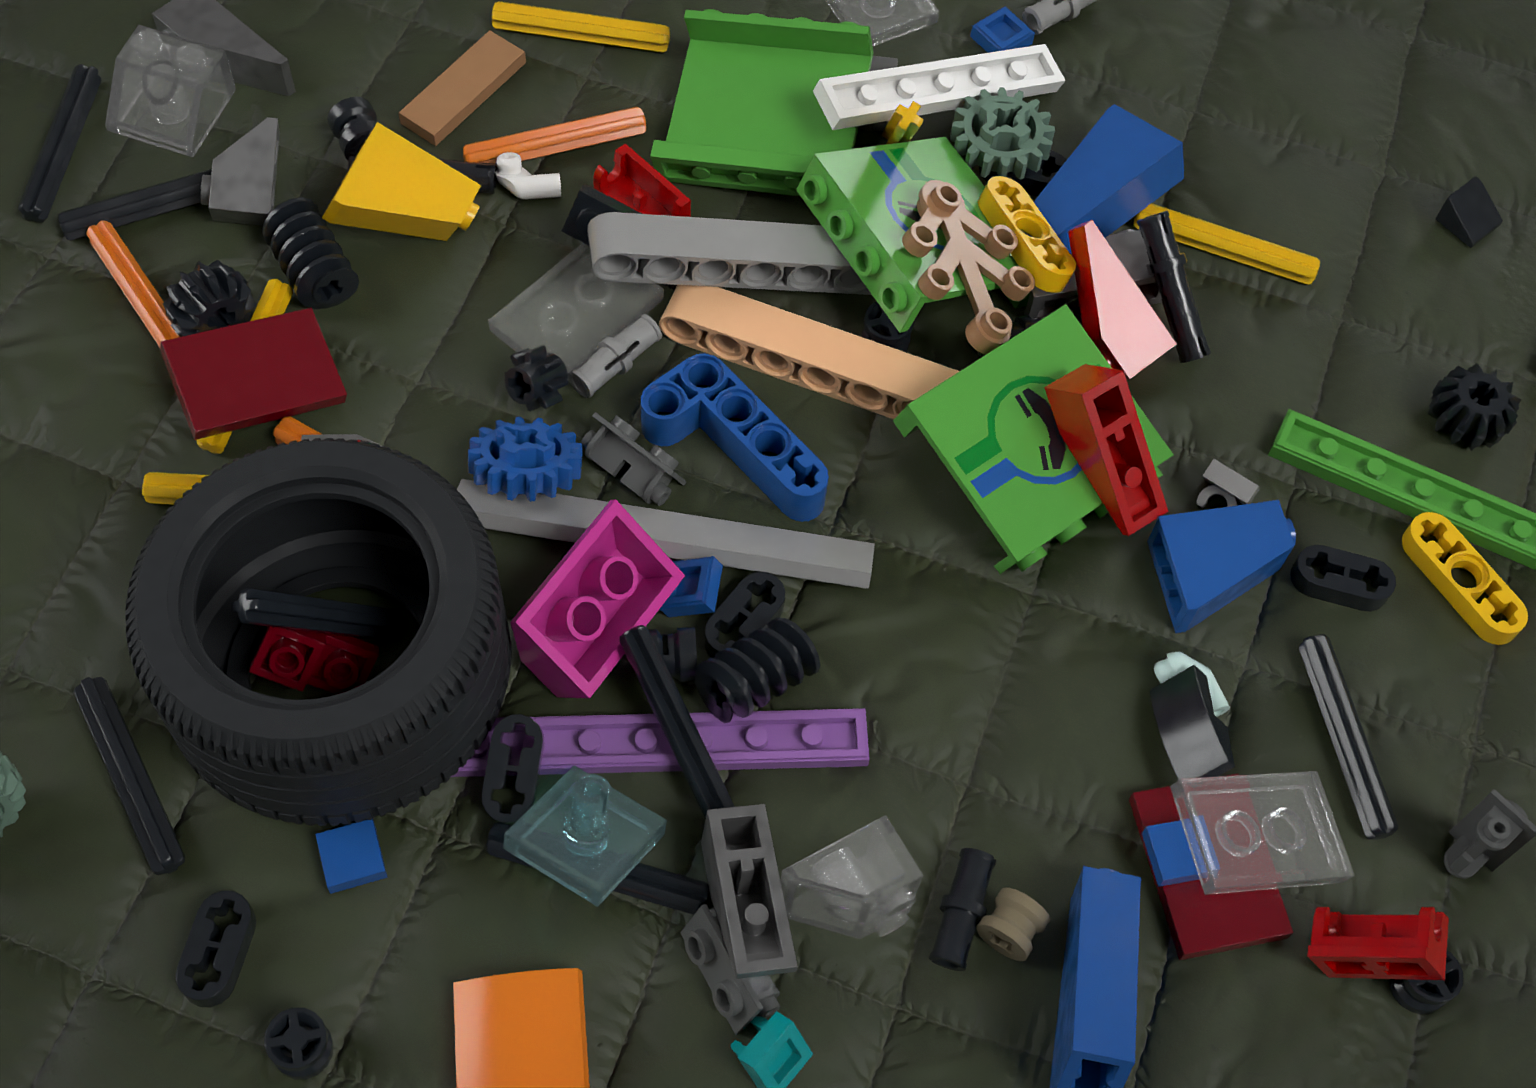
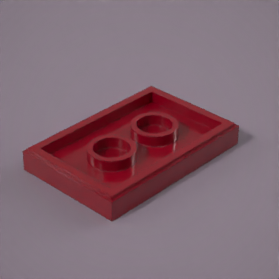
(252, 373)
(1212, 921)

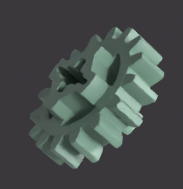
(1002, 133)

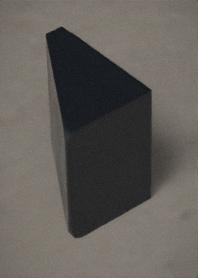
(1470, 213)

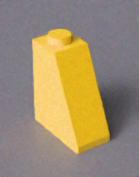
(402, 191)

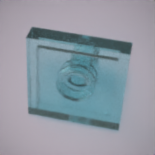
(585, 835)

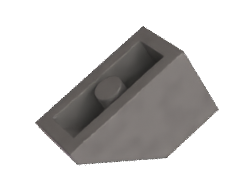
(244, 177)

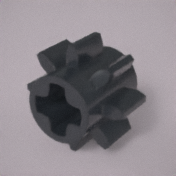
(536, 378)

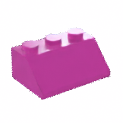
(593, 596)

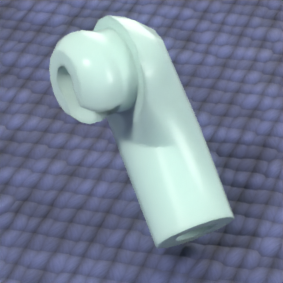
(1178, 662)

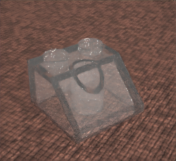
(168, 90)
(854, 883)

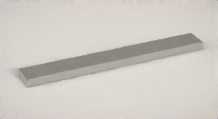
(684, 535)

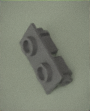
(649, 471)
(1488, 836)
(734, 998)

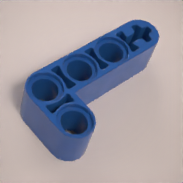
(791, 480)

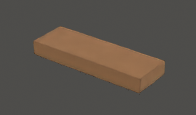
(462, 88)

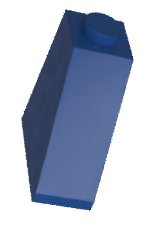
(1217, 556)

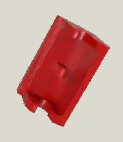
(640, 186)
(1380, 945)

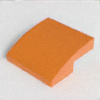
(521, 1030)

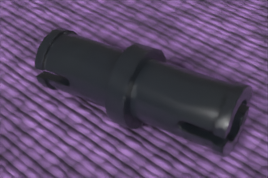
(963, 909)

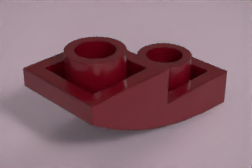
(314, 659)

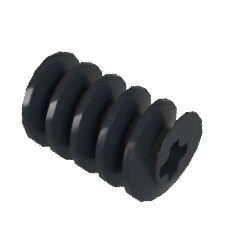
(309, 254)
(756, 669)

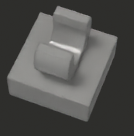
(1226, 484)

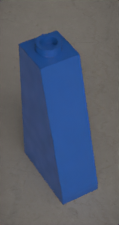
(1112, 175)
(1098, 983)

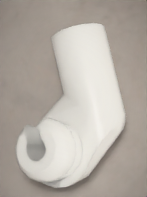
(522, 183)

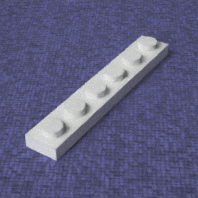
(935, 85)

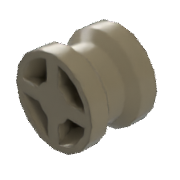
(1013, 924)

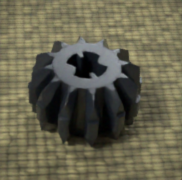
(208, 299)
(1474, 406)

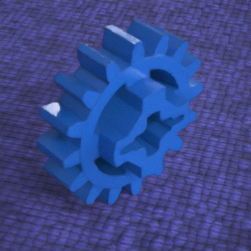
(525, 458)

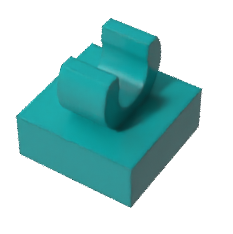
(774, 1053)

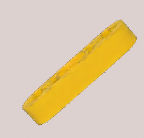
(1043, 253)
(1463, 599)

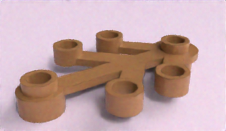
(944, 208)

